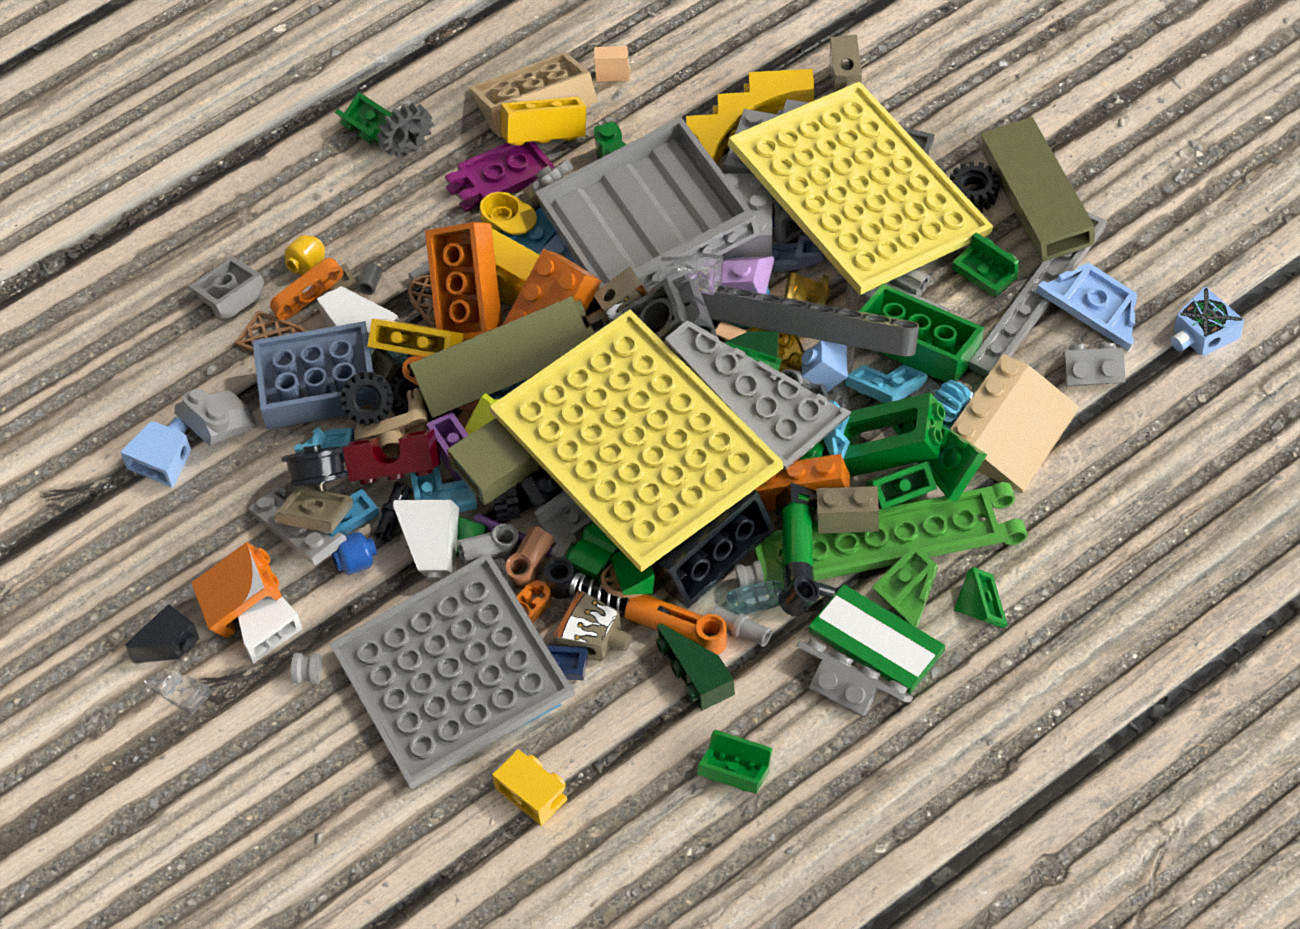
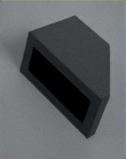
(163, 638)

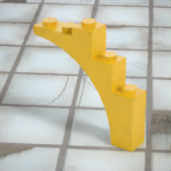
(763, 93)

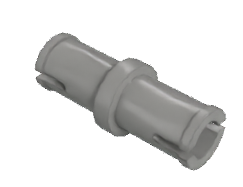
(741, 626)

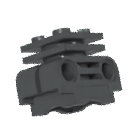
(671, 305)

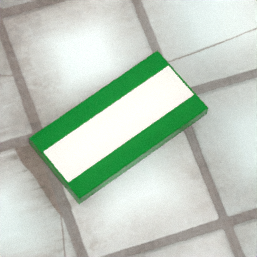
(876, 638)

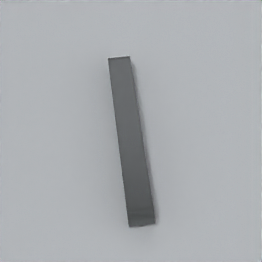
(813, 320)

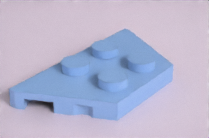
(1095, 301)

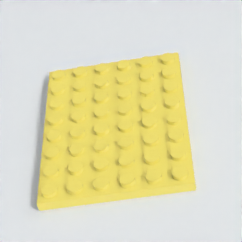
(859, 187)
(636, 439)

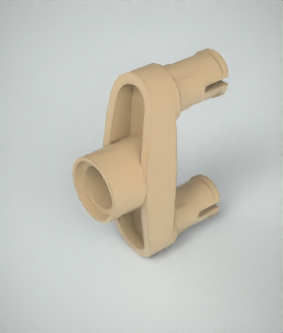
(393, 428)

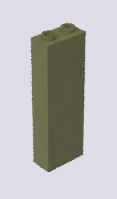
(1038, 189)
(500, 356)
(491, 461)

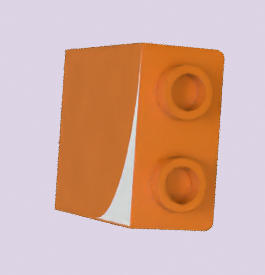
(235, 587)

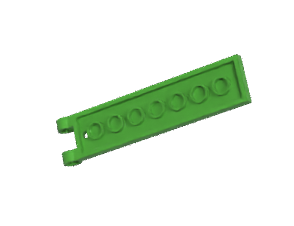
(932, 524)

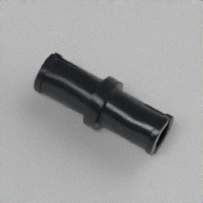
(389, 518)

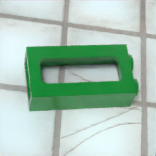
(897, 450)

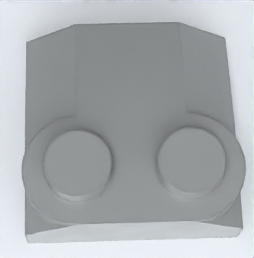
(229, 288)
(214, 415)

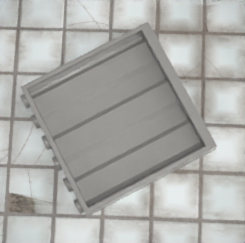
(647, 204)

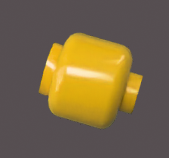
(304, 254)

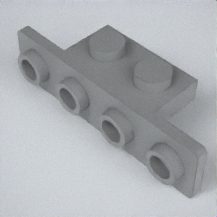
(846, 683)

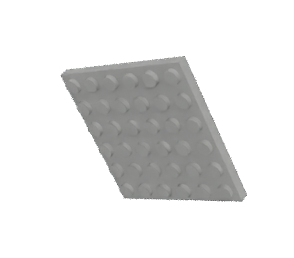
(451, 670)

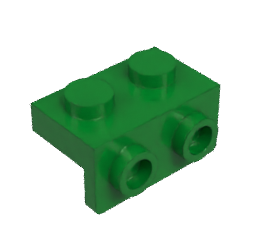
(364, 116)
(987, 265)
(735, 762)

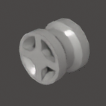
(749, 574)
(306, 668)

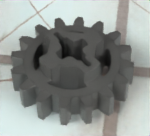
(405, 129)

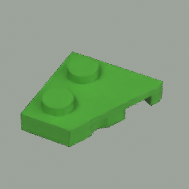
(908, 584)

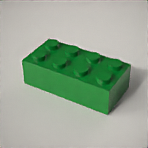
(943, 339)

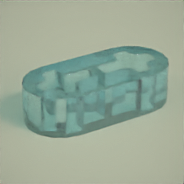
(754, 597)

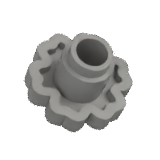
(547, 176)

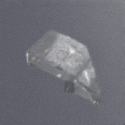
(180, 691)

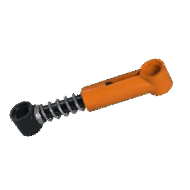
(640, 609)

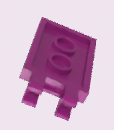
(497, 170)

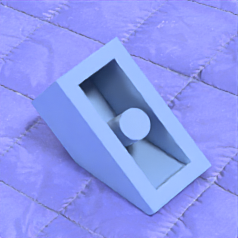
(825, 364)

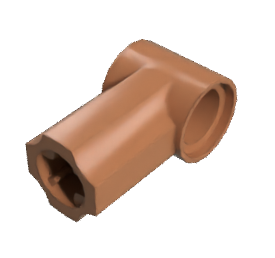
(529, 555)

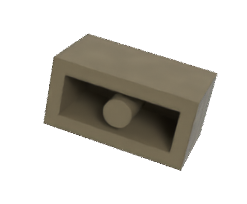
(848, 509)

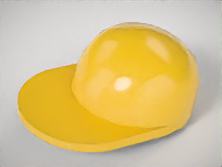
(507, 213)

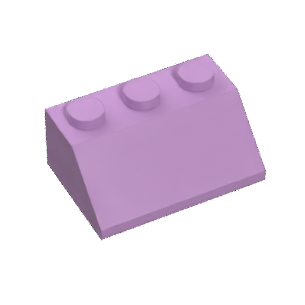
(747, 273)

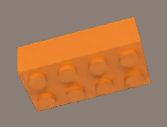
(464, 278)
(553, 281)

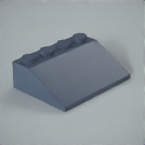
(305, 373)

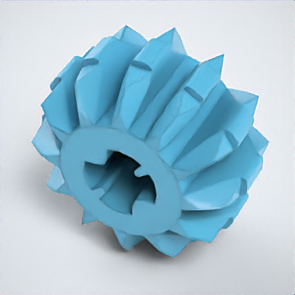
(954, 398)

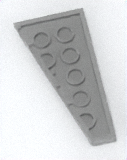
(766, 400)

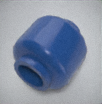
(354, 554)

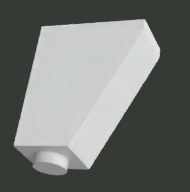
(347, 307)
(430, 534)
(267, 626)

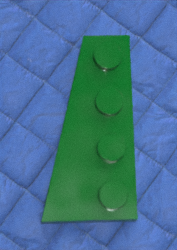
(956, 461)

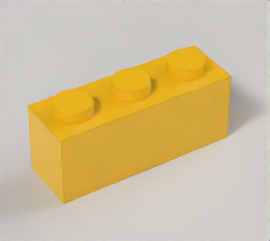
(543, 120)
(410, 338)

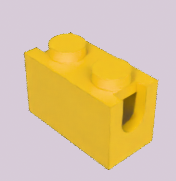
(530, 786)

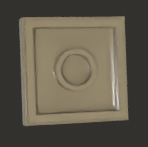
(314, 509)

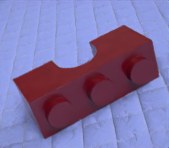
(367, 461)

